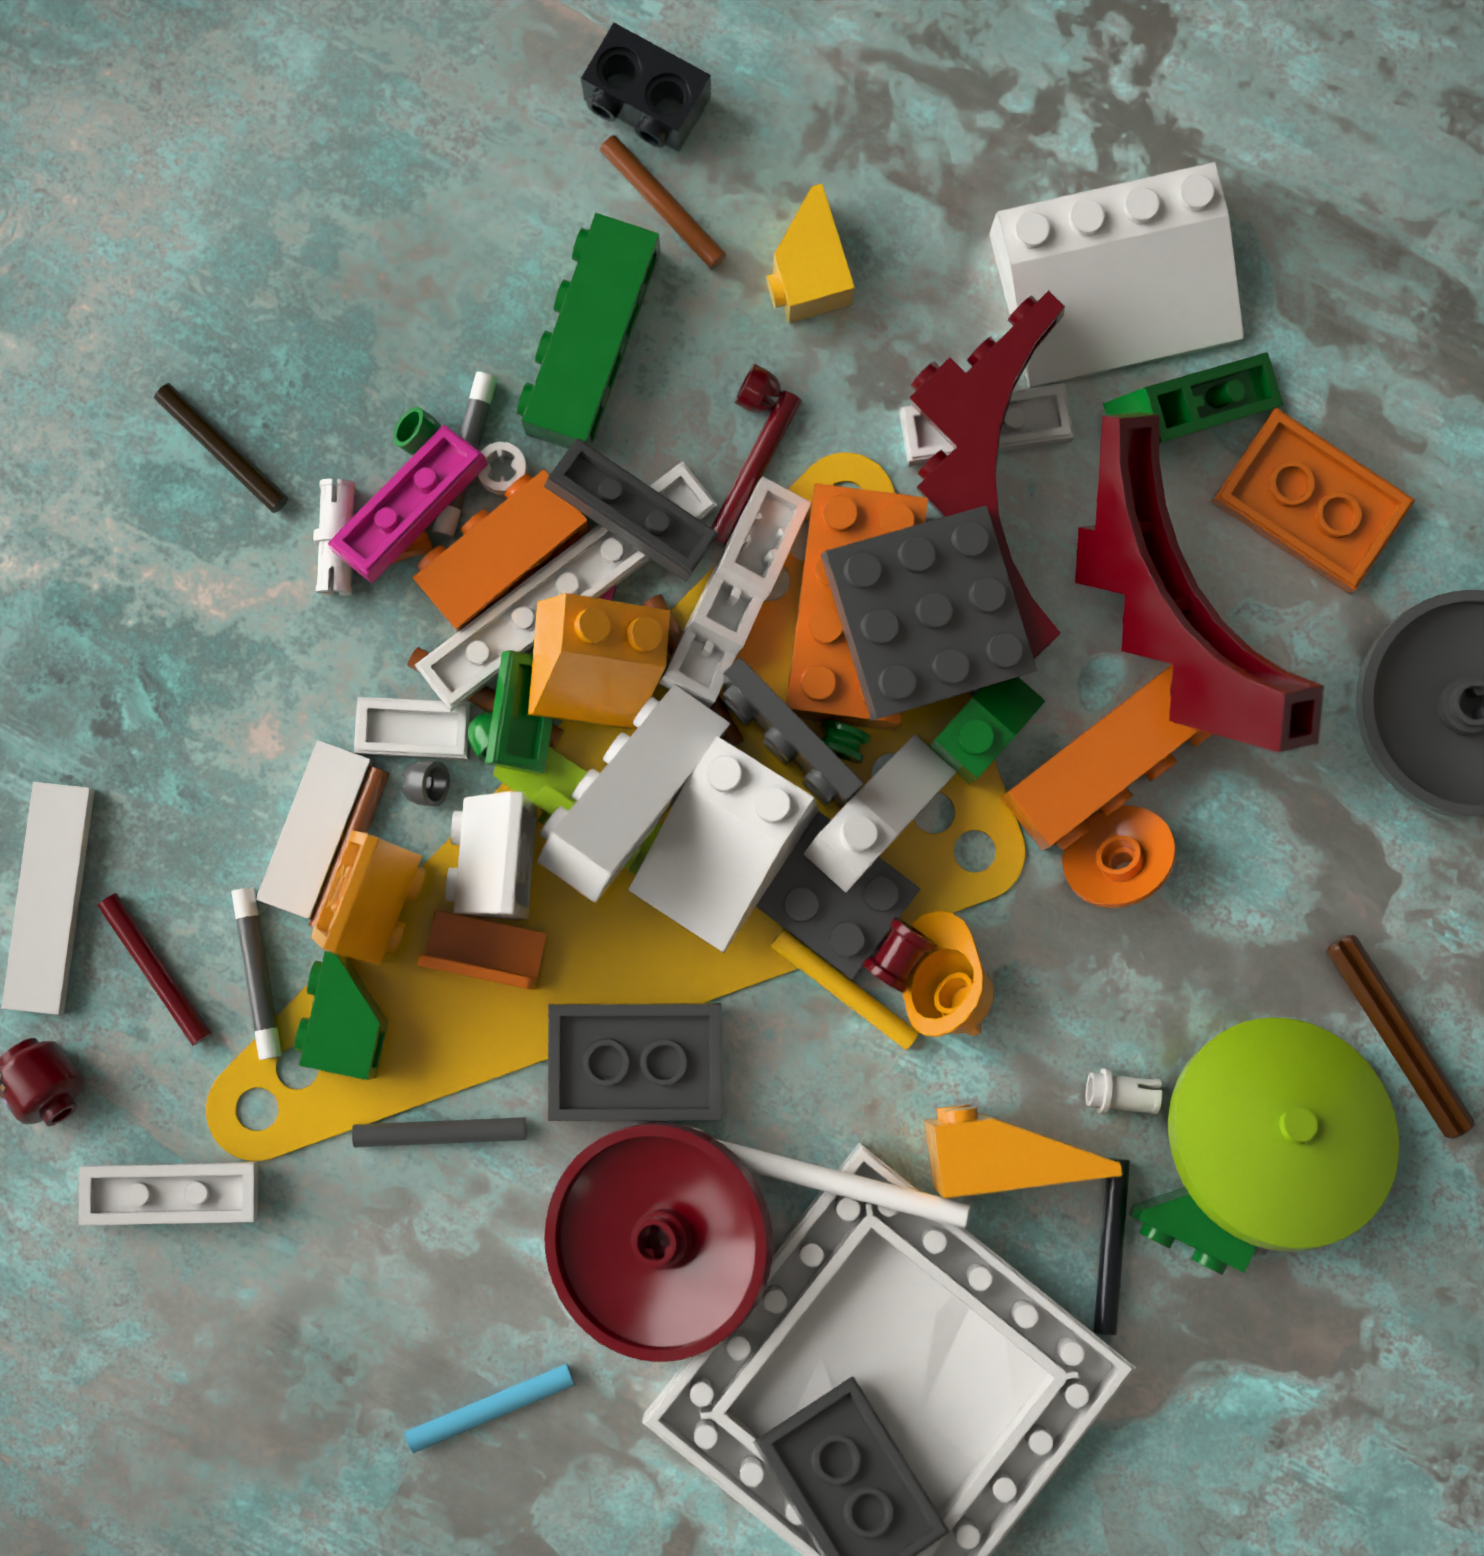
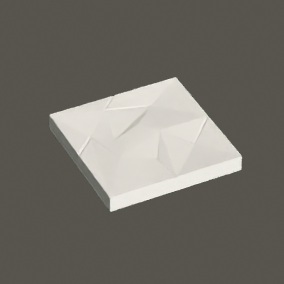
(944, 1337)

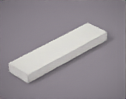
(48, 898)

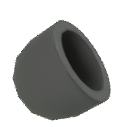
(422, 793)

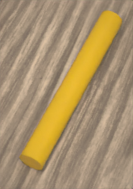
(844, 989)

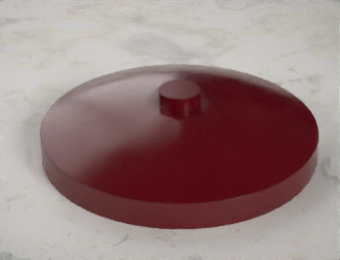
(658, 1241)

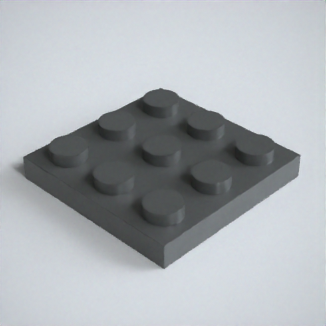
(928, 612)

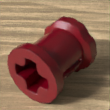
(899, 955)

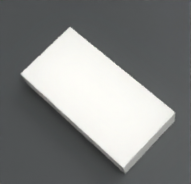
(412, 729)

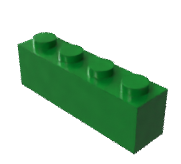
(590, 332)

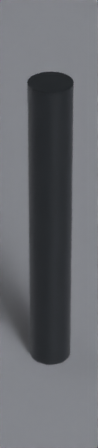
(1111, 1251)

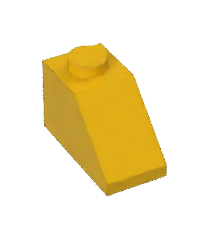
(810, 263)

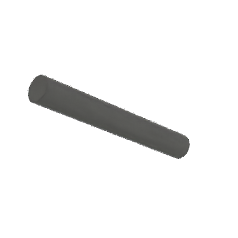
(439, 1132)

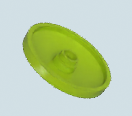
(1283, 1134)

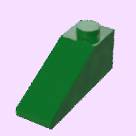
(1205, 397)

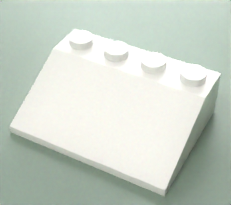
(1134, 265)

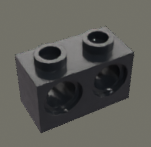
(655, 77)

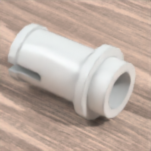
(1122, 1093)

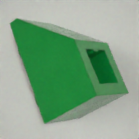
(344, 1022)
(1180, 1218)

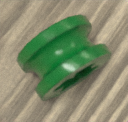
(844, 740)

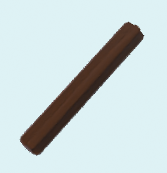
(1401, 1037)

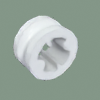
(502, 450)

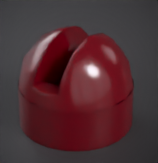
(755, 388)

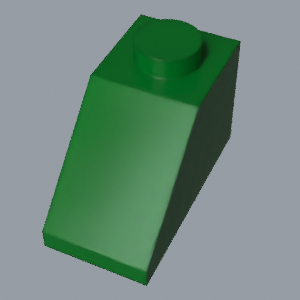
(986, 727)

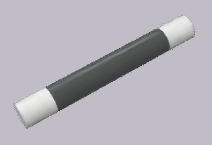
(470, 431)
(256, 973)

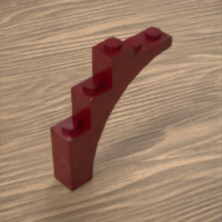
(970, 415)
(1166, 617)

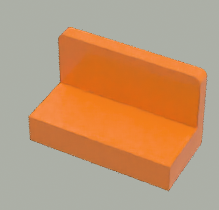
(485, 950)

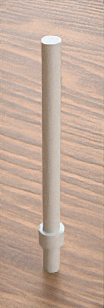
(849, 1185)

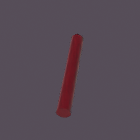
(755, 465)
(154, 969)

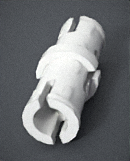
(335, 513)

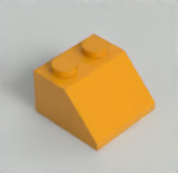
(596, 659)

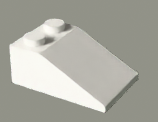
(723, 843)
(494, 856)

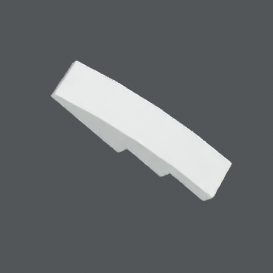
(736, 591)

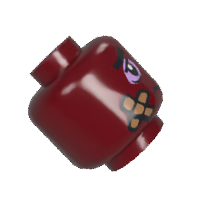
(39, 1082)

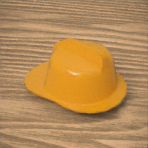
(950, 986)

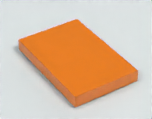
(1313, 501)

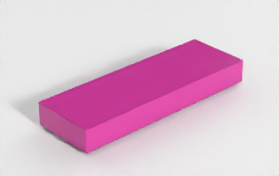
(407, 503)

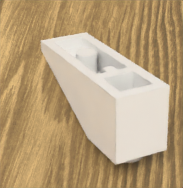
(879, 813)

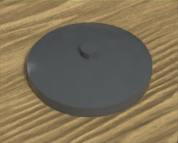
(1426, 703)

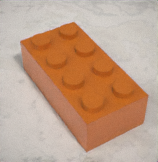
(822, 668)

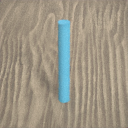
(490, 1408)

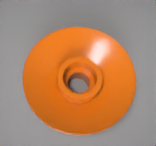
(1120, 837)

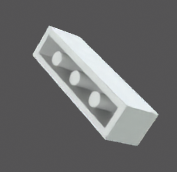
(630, 794)

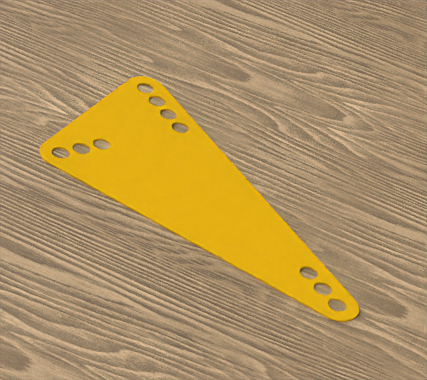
(467, 1030)

